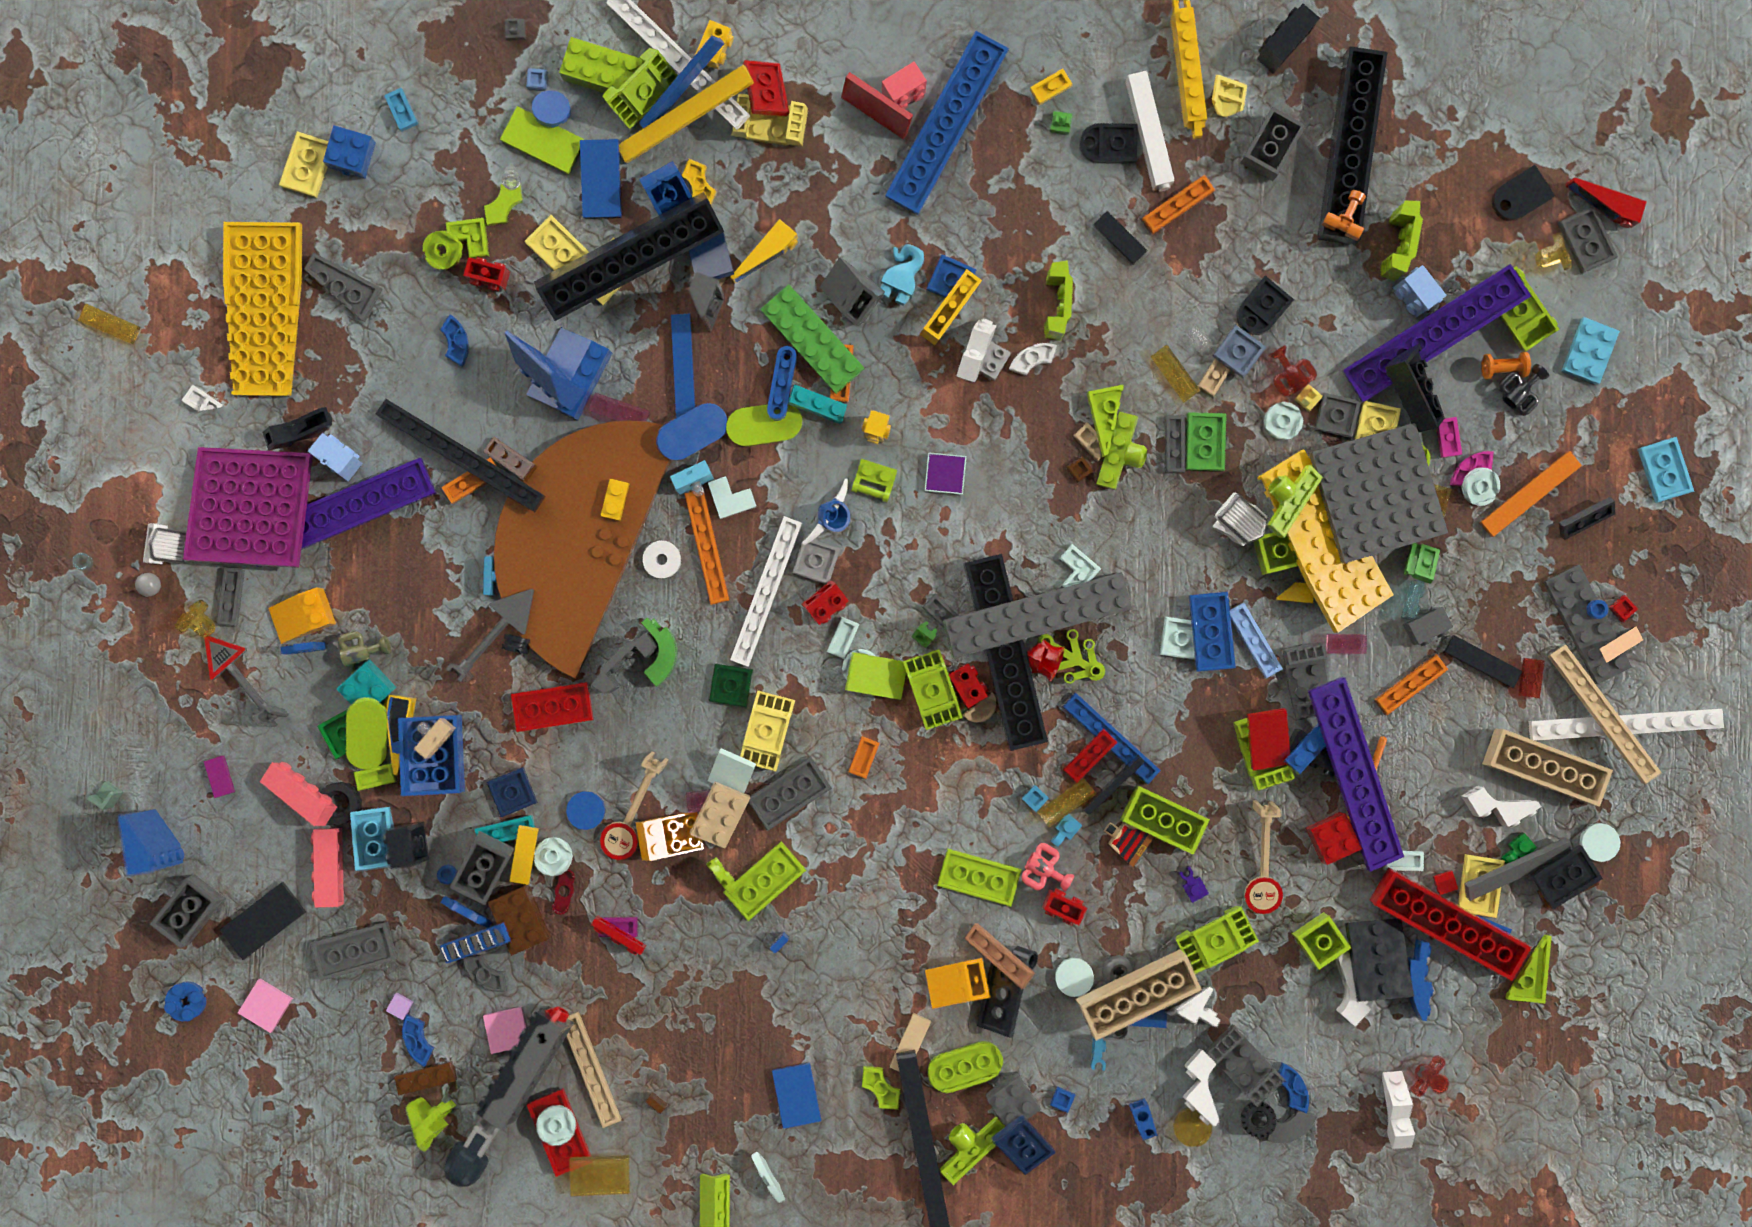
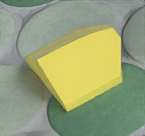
(1228, 96)

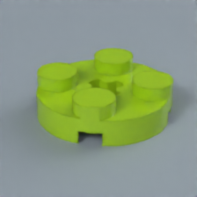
(432, 253)
(722, 876)

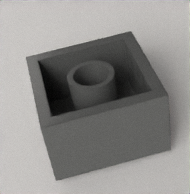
(1012, 1100)

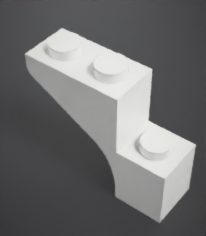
(976, 350)
(1507, 811)
(1350, 1008)
(1199, 1096)
(1399, 1110)

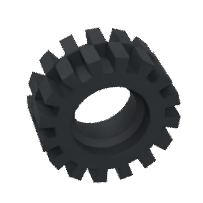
(1254, 1131)

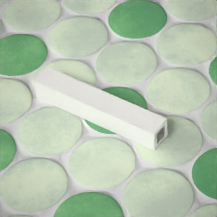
(1150, 131)

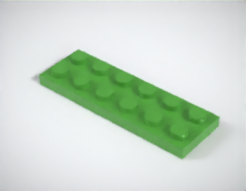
(812, 339)

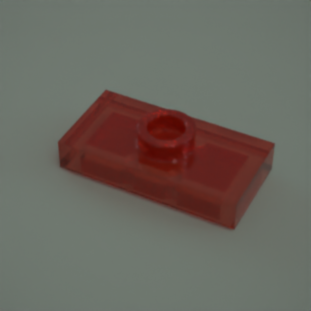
(1531, 678)

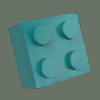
(366, 683)

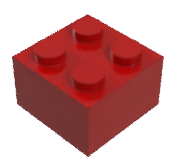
(1333, 838)

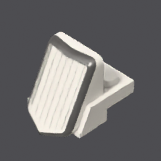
(1240, 520)
(164, 545)
(1193, 1008)

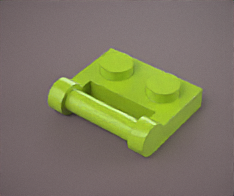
(875, 474)

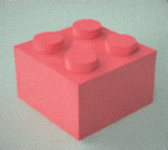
(905, 85)

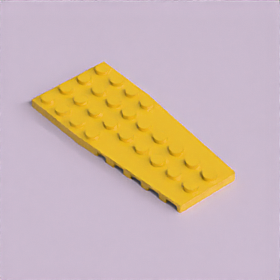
(262, 304)
(1339, 589)

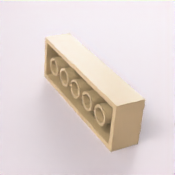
(1547, 767)
(1138, 994)

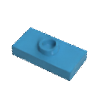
(489, 576)

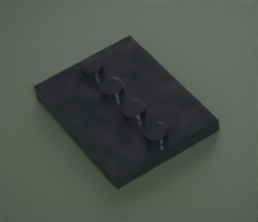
(1379, 960)

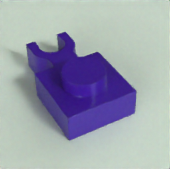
(1194, 887)

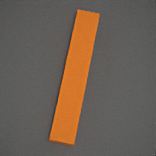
(1530, 493)
(707, 548)

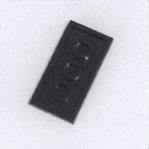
(263, 920)

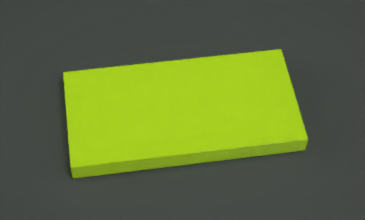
(548, 144)
(979, 877)
(765, 881)

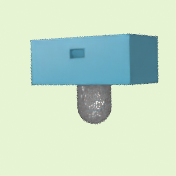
(692, 479)

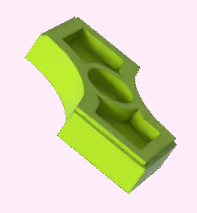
(498, 211)
(886, 1094)

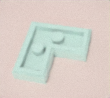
(728, 503)
(1083, 567)

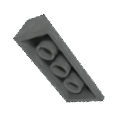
(707, 297)

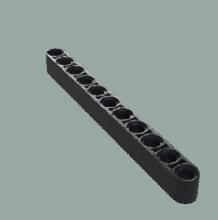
(922, 1139)

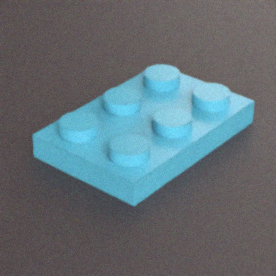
(1590, 351)

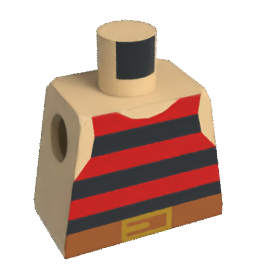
(1128, 841)

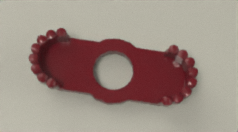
(562, 903)

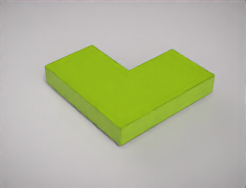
(474, 233)

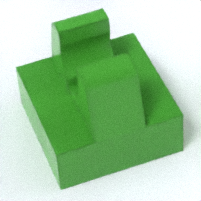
(1061, 122)
(924, 635)

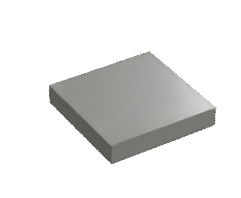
(816, 561)

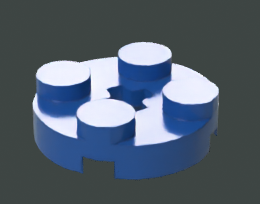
(174, 1005)

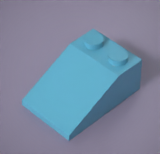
(367, 838)

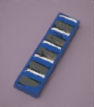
(475, 943)

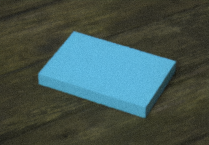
(1665, 470)

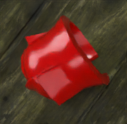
(1045, 659)

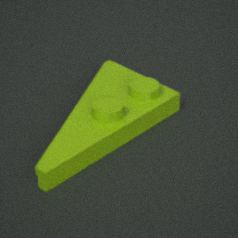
(1104, 407)
(1532, 980)

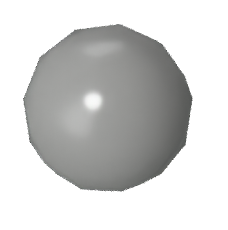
(148, 584)

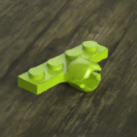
(1121, 452)
(1291, 498)
(970, 1148)

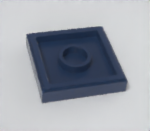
(512, 792)

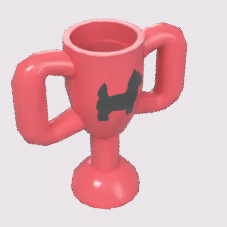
(1042, 867)

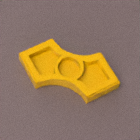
(695, 175)

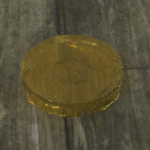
(1191, 1129)

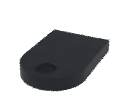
(1111, 143)
(1522, 194)
(1263, 306)

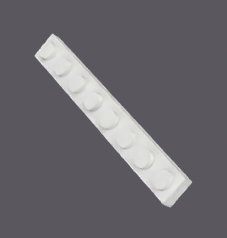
(766, 591)

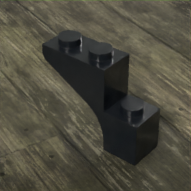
(302, 428)

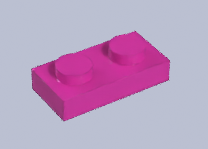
(1449, 438)

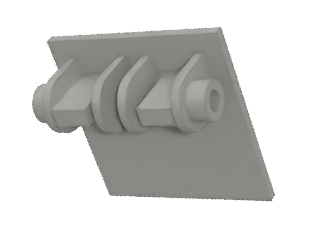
(993, 361)

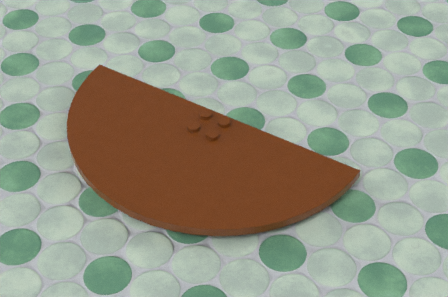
(566, 545)

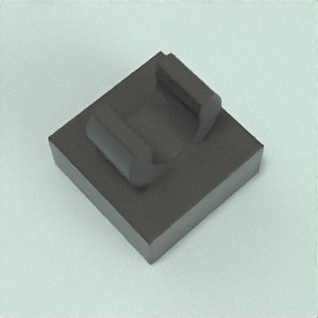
(515, 29)

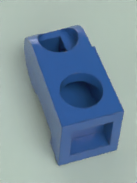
(1143, 1119)

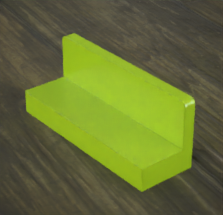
(715, 1200)

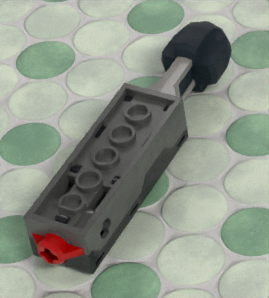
(509, 1092)

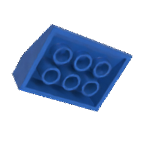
(581, 361)
(544, 373)
(435, 775)
(148, 843)

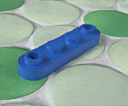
(781, 383)

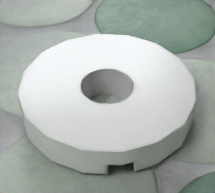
(656, 549)

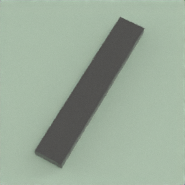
(1516, 869)

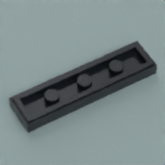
(1483, 661)
(1112, 785)

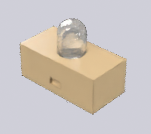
(433, 737)

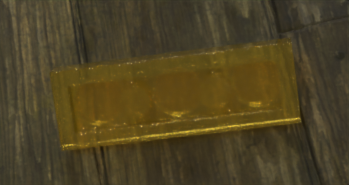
(109, 323)
(1175, 373)
(1066, 802)

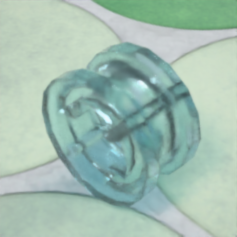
(87, 566)

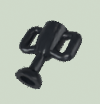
(1522, 390)

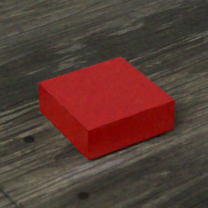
(1623, 608)
(1445, 882)

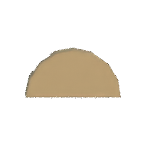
(982, 710)

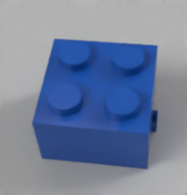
(349, 152)
(665, 188)

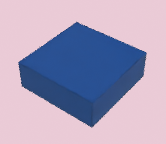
(779, 943)
(1062, 1099)

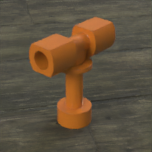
(1345, 221)

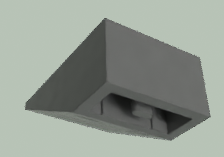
(851, 291)

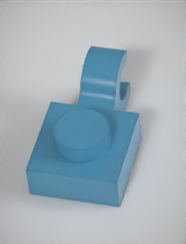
(1067, 828)
(1098, 1047)

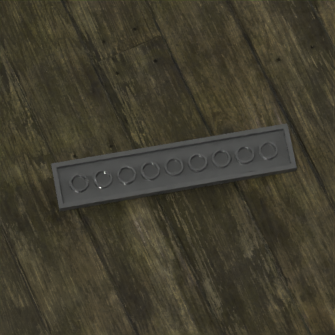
(1037, 615)

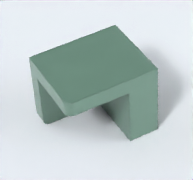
(106, 796)

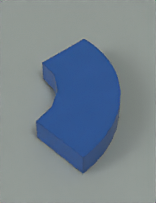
(457, 340)
(461, 909)
(415, 1041)
(1296, 1089)

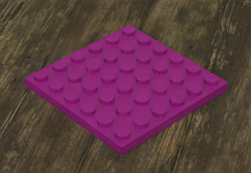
(248, 507)

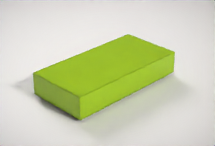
(374, 777)

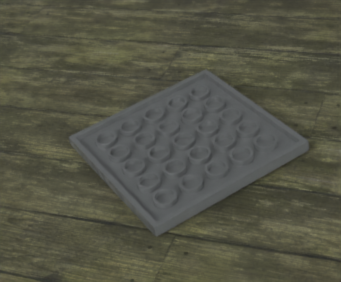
(1378, 493)

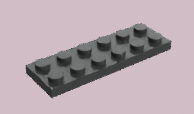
(1571, 595)

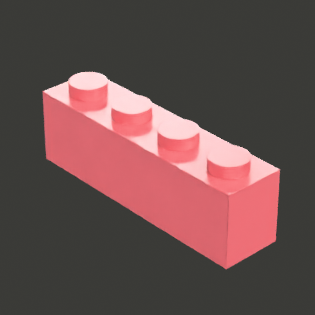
(298, 793)
(328, 867)

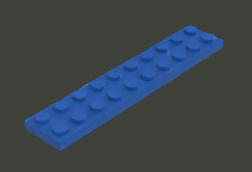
(947, 122)

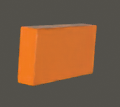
(863, 757)

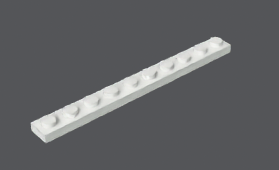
(674, 55)
(1635, 722)

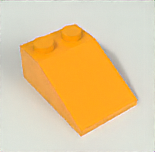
(302, 615)

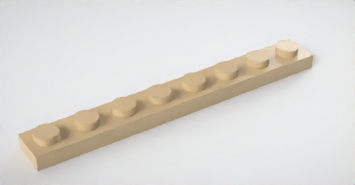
(1604, 714)

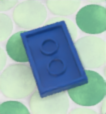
(796, 1095)

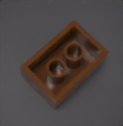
(521, 918)

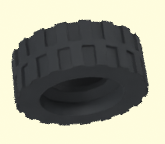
(352, 796)

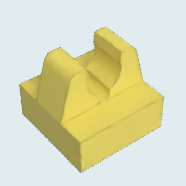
(1308, 397)

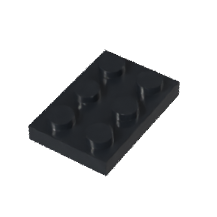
(1566, 877)

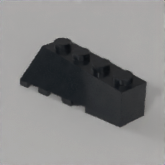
(1415, 389)

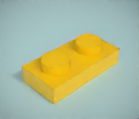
(1051, 87)
(615, 499)

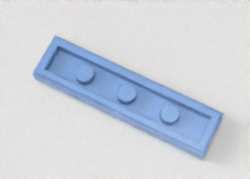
(1254, 641)

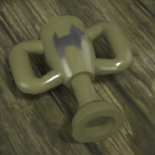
(360, 652)

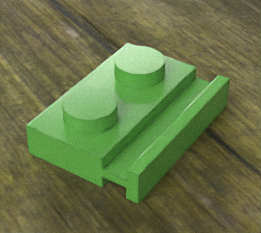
(1422, 562)

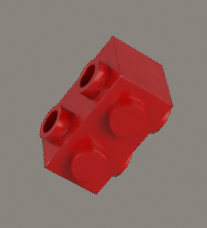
(480, 272)
(825, 603)
(965, 687)
(1069, 909)

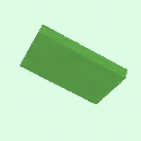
(1205, 441)

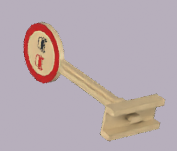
(619, 838)
(1264, 893)

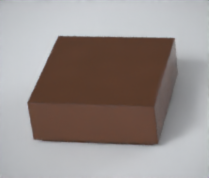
(1079, 469)
(656, 1103)

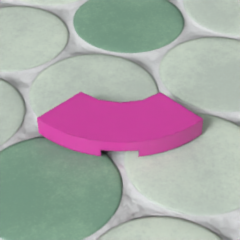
(1477, 460)

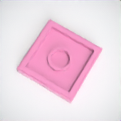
(265, 1005)
(504, 1028)

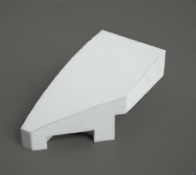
(200, 400)

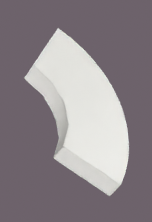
(1033, 356)

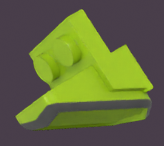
(427, 1121)

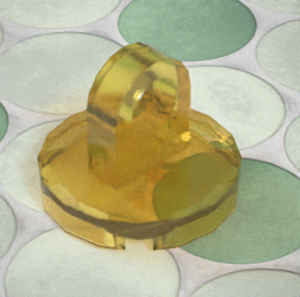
(1555, 254)
(195, 619)

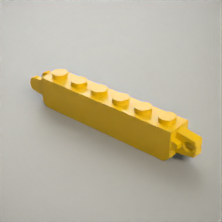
(1188, 68)

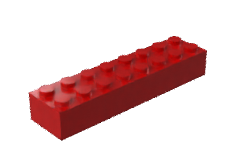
(1450, 924)

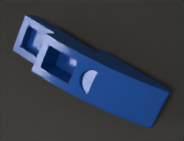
(1421, 987)

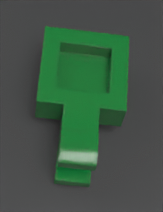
(1519, 847)

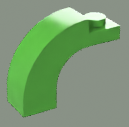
(667, 655)

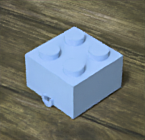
(1419, 291)
(331, 453)

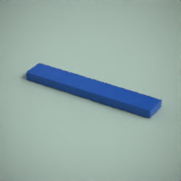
(683, 81)
(683, 363)
(1123, 749)

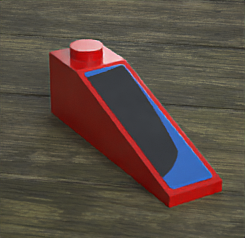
(1613, 204)

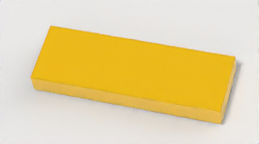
(524, 855)

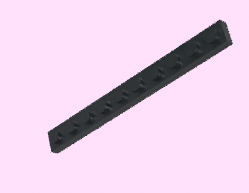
(460, 455)

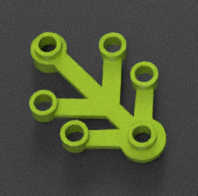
(1075, 658)

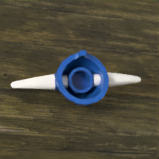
(832, 515)

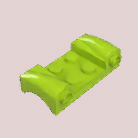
(1529, 320)

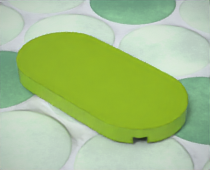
(754, 427)
(366, 733)
(965, 1067)

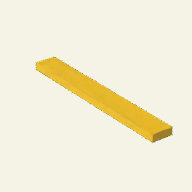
(685, 113)

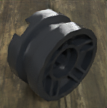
(515, 644)

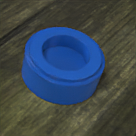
(1597, 609)
(446, 874)

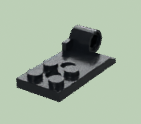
(1011, 1003)

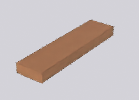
(999, 956)

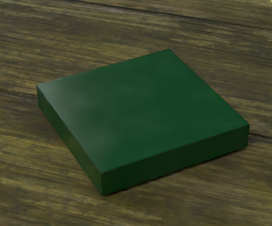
(730, 685)

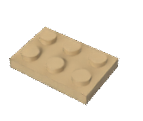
(719, 815)

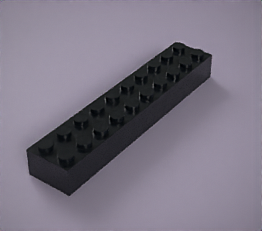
(1353, 137)
(628, 256)
(1007, 662)

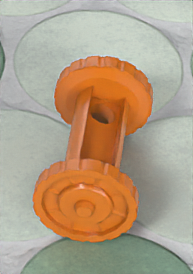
(1521, 364)

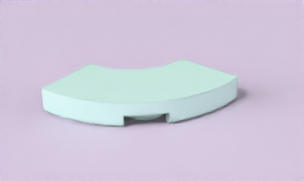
(768, 1178)

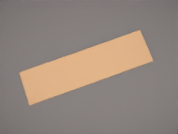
(1621, 644)

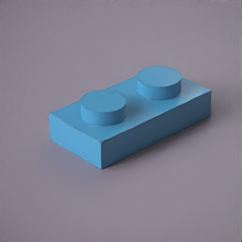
(401, 109)

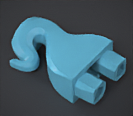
(901, 277)

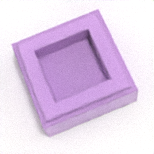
(399, 1006)

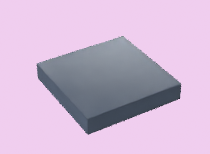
(1239, 351)

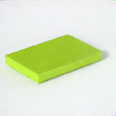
(876, 676)

